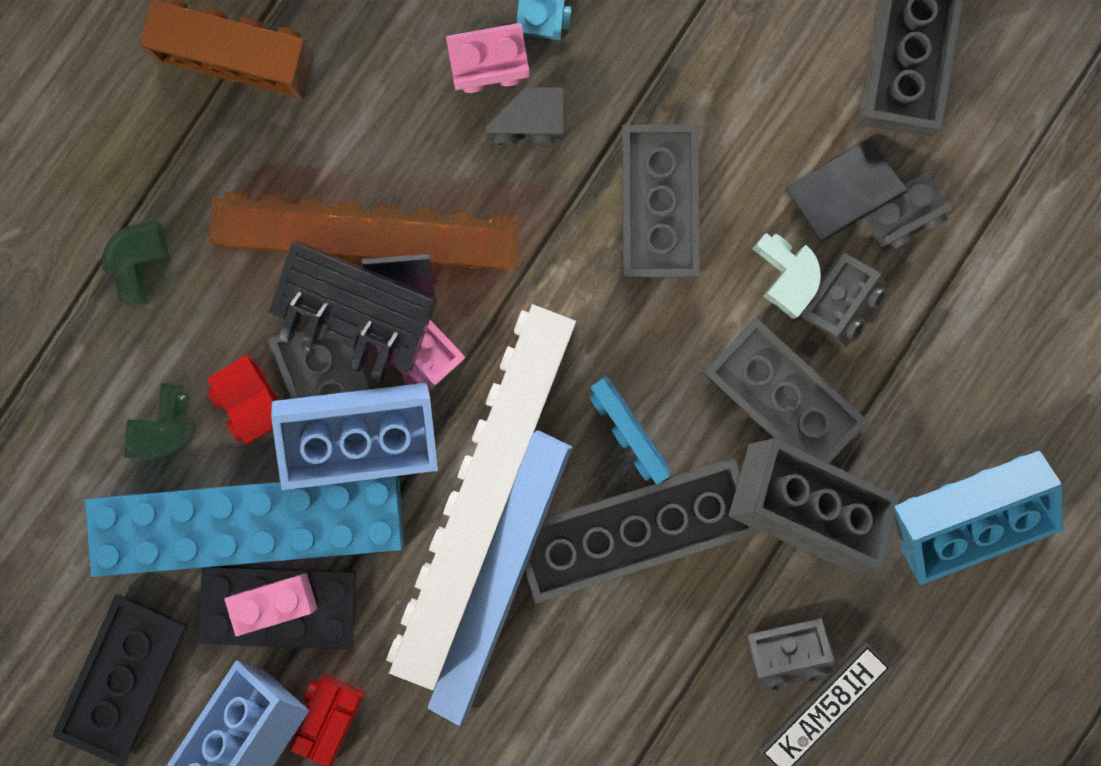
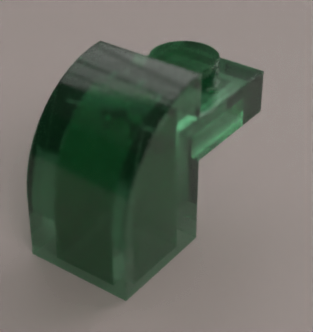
(129, 252)
(163, 437)

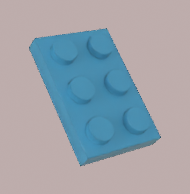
(629, 431)

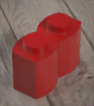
(245, 397)

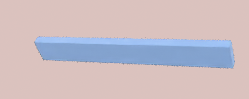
(499, 577)

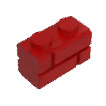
(328, 721)

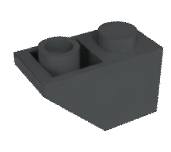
(531, 115)

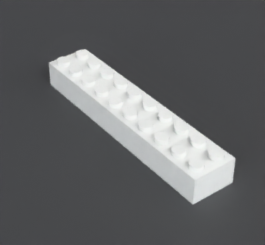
(482, 497)

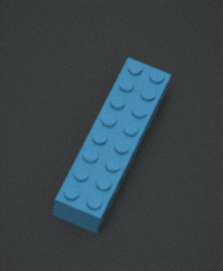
(242, 525)

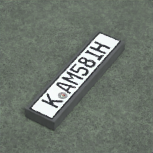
(826, 707)

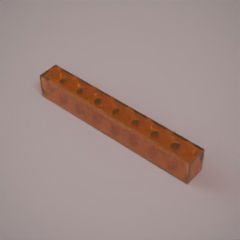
(365, 234)

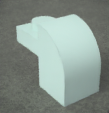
(799, 274)

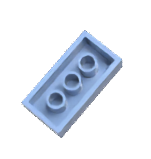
(354, 436)
(243, 722)

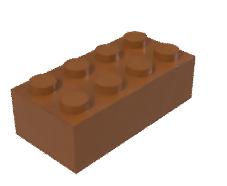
(227, 47)

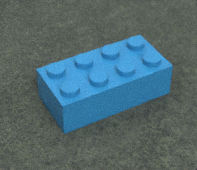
(980, 517)

